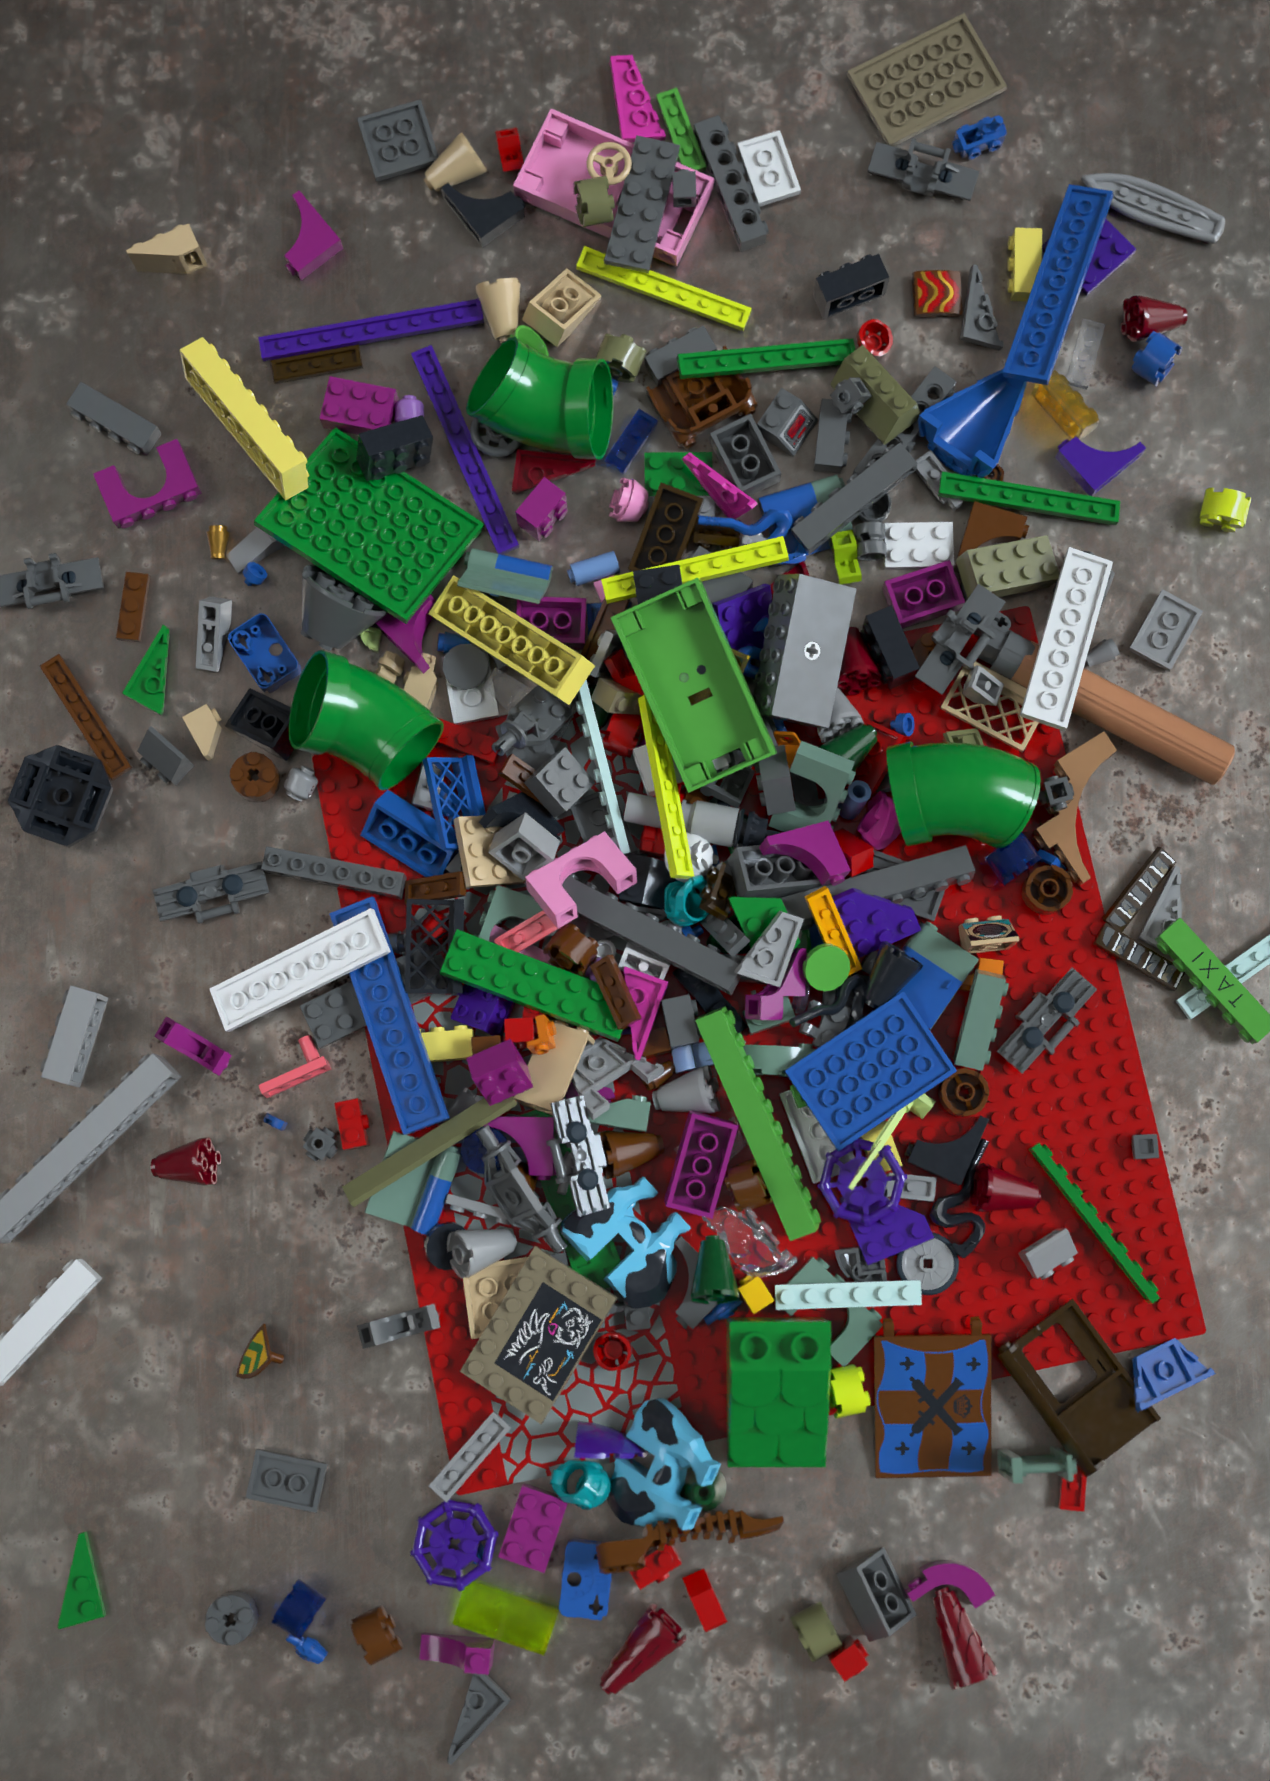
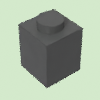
(684, 188)

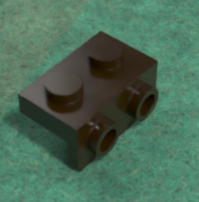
(717, 535)
(716, 892)

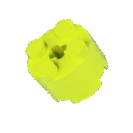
(1224, 509)
(847, 1391)

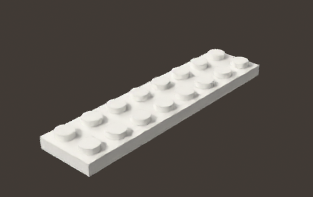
(1066, 639)
(300, 970)

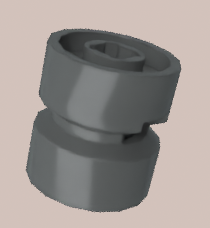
(871, 541)

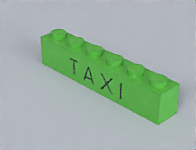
(1215, 981)

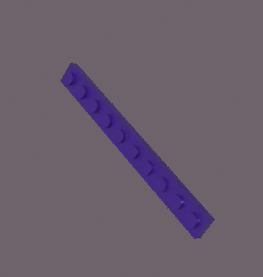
(371, 329)
(465, 450)

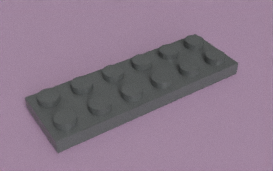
(642, 204)
(339, 1011)

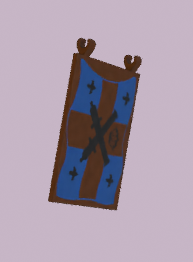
(932, 1404)

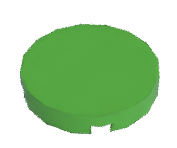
(826, 967)

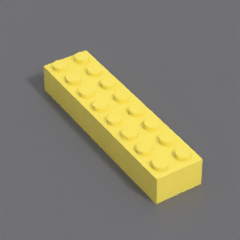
(245, 418)
(512, 640)

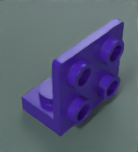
(482, 1010)

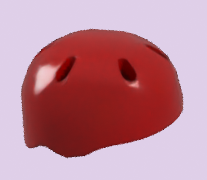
(872, 341)
(613, 1350)

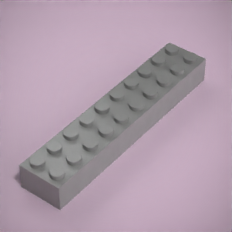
(84, 1143)

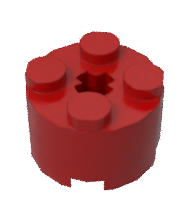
(621, 732)

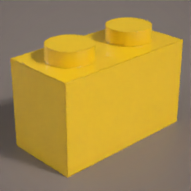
(754, 1293)

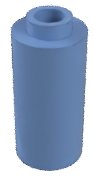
(593, 568)
(855, 800)

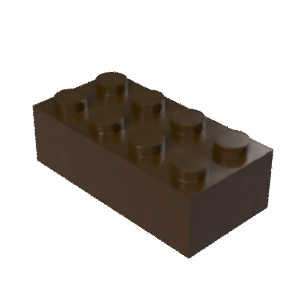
(666, 528)

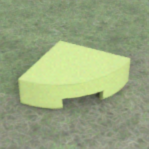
(372, 638)

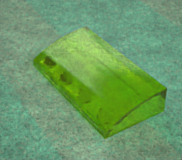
(506, 1616)

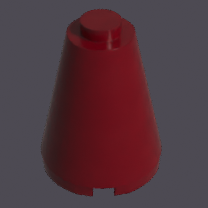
(1002, 1191)

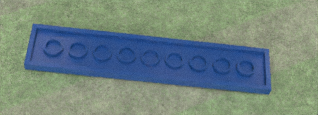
(1057, 284)
(395, 1034)

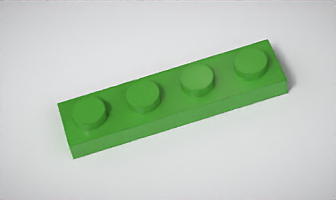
(680, 129)

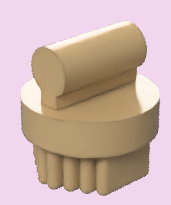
(390, 666)

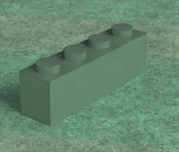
(979, 1019)

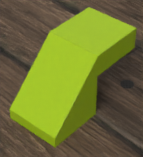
(845, 557)

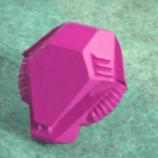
(886, 829)

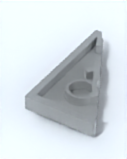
(1166, 909)

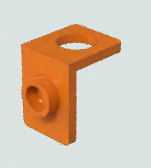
(791, 746)

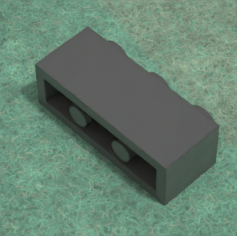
(663, 361)
(831, 438)

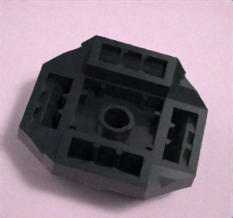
(39, 788)

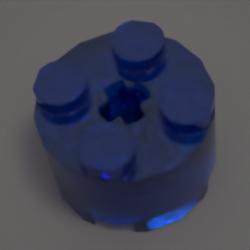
(1013, 859)
(471, 1151)
(298, 1609)

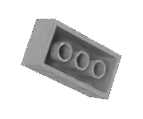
(74, 1036)

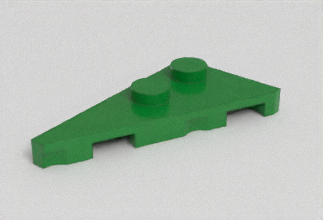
(149, 678)
(82, 1595)

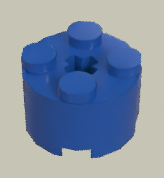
(1156, 358)

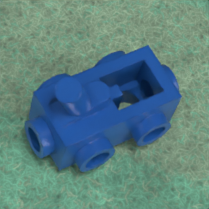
(984, 135)

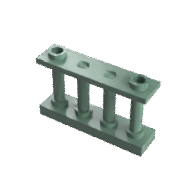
(1016, 1467)

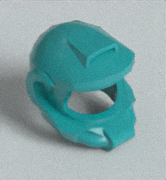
(683, 901)
(591, 1487)

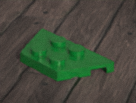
(756, 914)

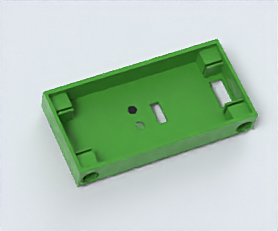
(677, 653)

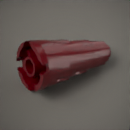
(961, 1645)
(645, 1647)

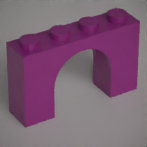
(178, 487)

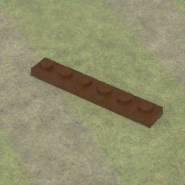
(86, 716)

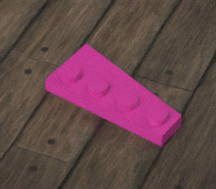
(633, 102)

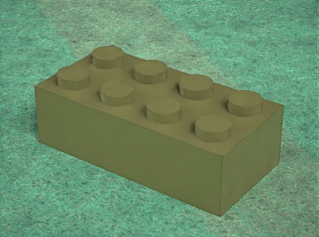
(1009, 567)

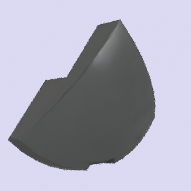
(854, 1266)

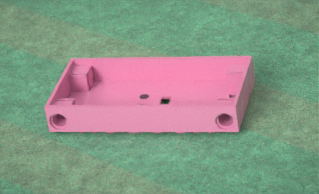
(561, 158)

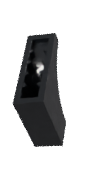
(485, 217)
(514, 807)
(948, 1159)

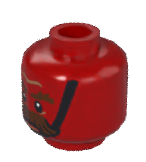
(430, 923)

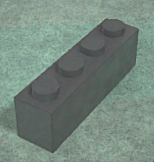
(114, 419)

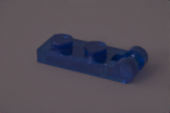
(631, 440)

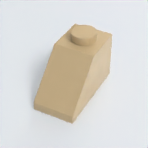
(205, 729)

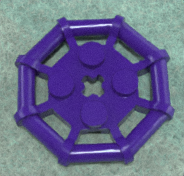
(862, 1196)
(468, 1545)

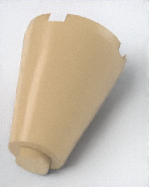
(454, 165)
(500, 305)

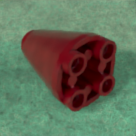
(1147, 315)
(858, 665)
(189, 1163)

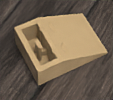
(169, 253)

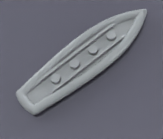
(1158, 206)

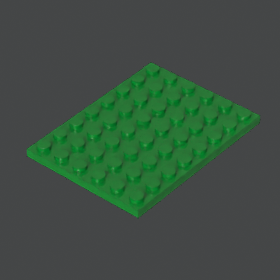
(375, 536)

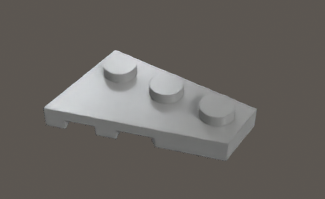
(772, 951)

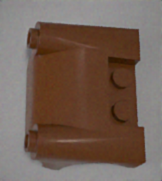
(699, 403)

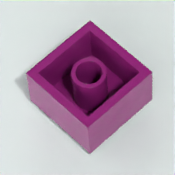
(542, 509)
(500, 1072)

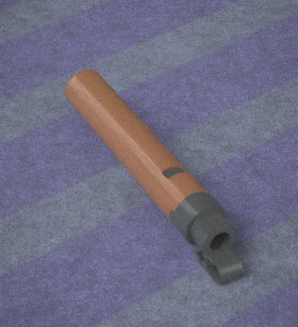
(1117, 709)

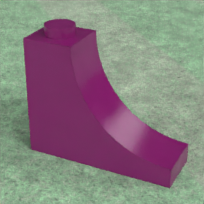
(315, 241)
(409, 636)
(814, 847)
(531, 1135)
(466, 1652)

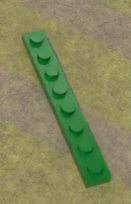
(764, 358)
(1029, 498)
(1100, 1230)

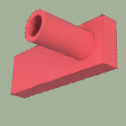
(527, 932)
(315, 1066)

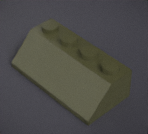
(890, 406)

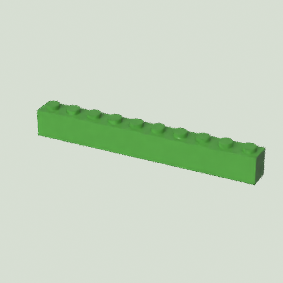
(757, 1123)

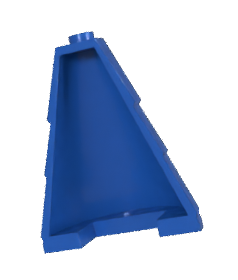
(973, 424)

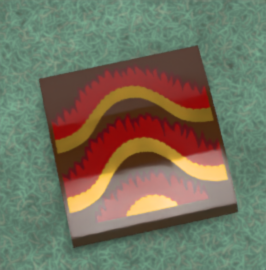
(937, 293)

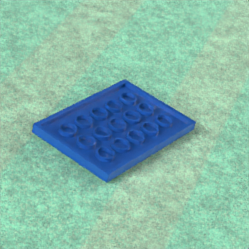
(870, 1071)

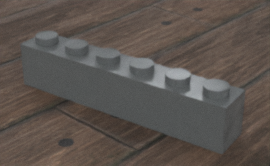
(854, 498)

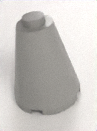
(478, 1249)

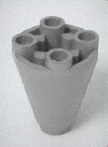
(843, 718)
(689, 1092)

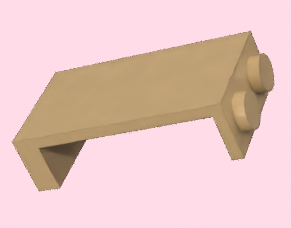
(554, 1070)

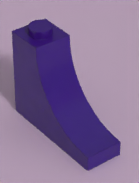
(1094, 467)

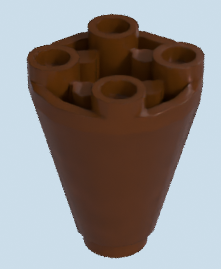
(628, 1150)

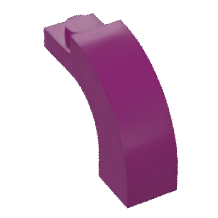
(193, 1045)
(954, 1574)

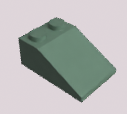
(626, 1114)

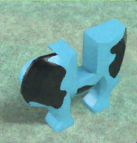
(650, 1267)
(652, 1494)

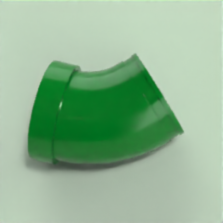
(545, 400)
(360, 720)
(961, 792)

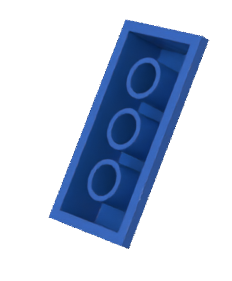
(407, 835)

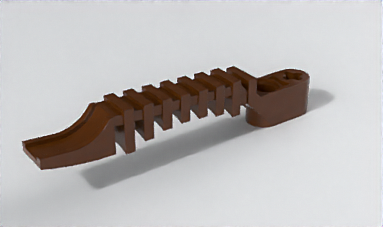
(629, 1554)

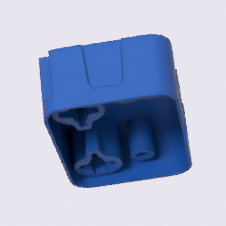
(260, 636)
(576, 1599)

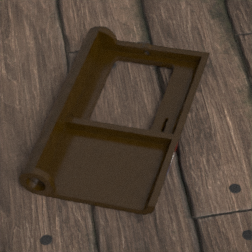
(1098, 1416)

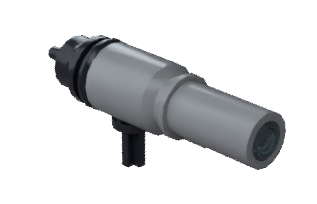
(714, 822)

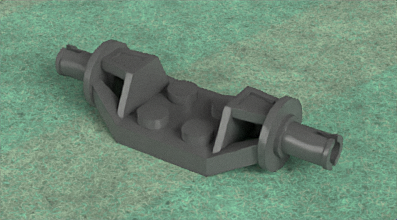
(536, 714)
(514, 1193)

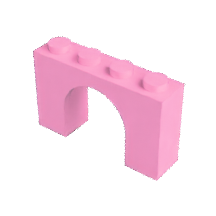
(596, 855)

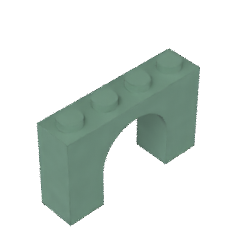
(828, 771)
(506, 905)
(860, 1324)

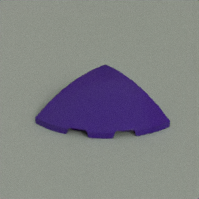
(599, 1441)

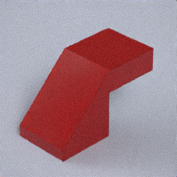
(509, 149)
(622, 671)
(704, 1600)

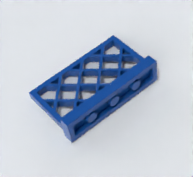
(468, 788)

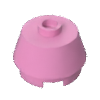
(629, 501)

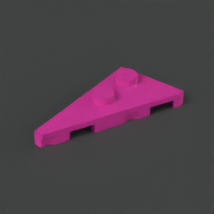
(726, 495)
(647, 995)

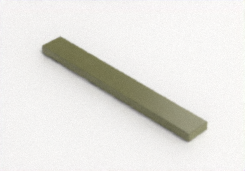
(424, 1149)

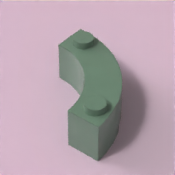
(776, 1059)

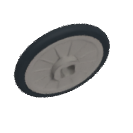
(943, 1269)

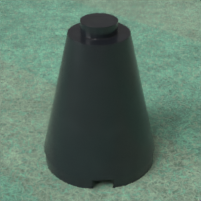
(889, 974)

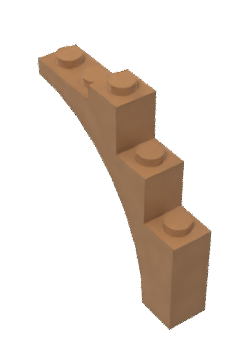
(1060, 830)

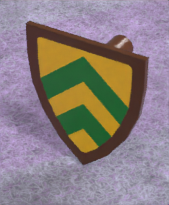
(257, 1355)

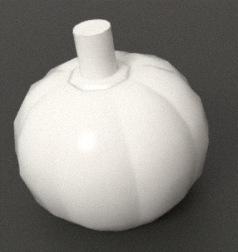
(701, 855)

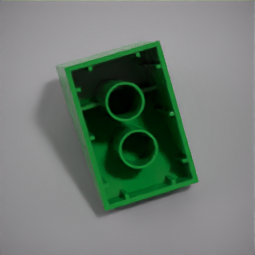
(777, 1391)

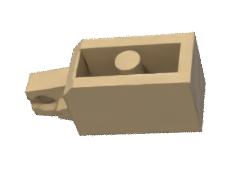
(422, 685)

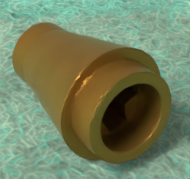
(217, 541)

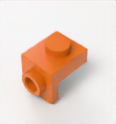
(546, 1033)

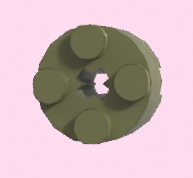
(593, 202)
(621, 356)
(816, 1631)

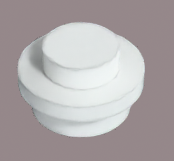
(605, 948)

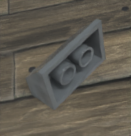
(876, 1595)

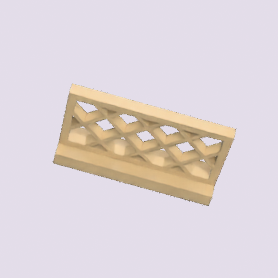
(1010, 691)

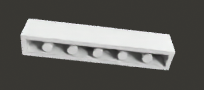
(45, 1315)

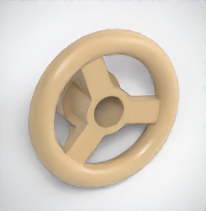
(611, 171)

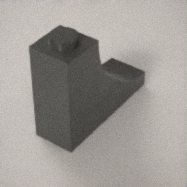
(689, 1312)

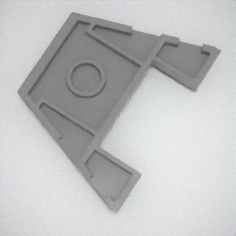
(604, 1064)

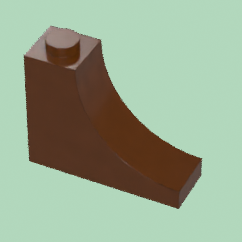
(991, 526)

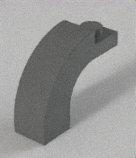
(398, 1326)

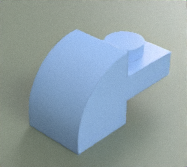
(691, 1057)

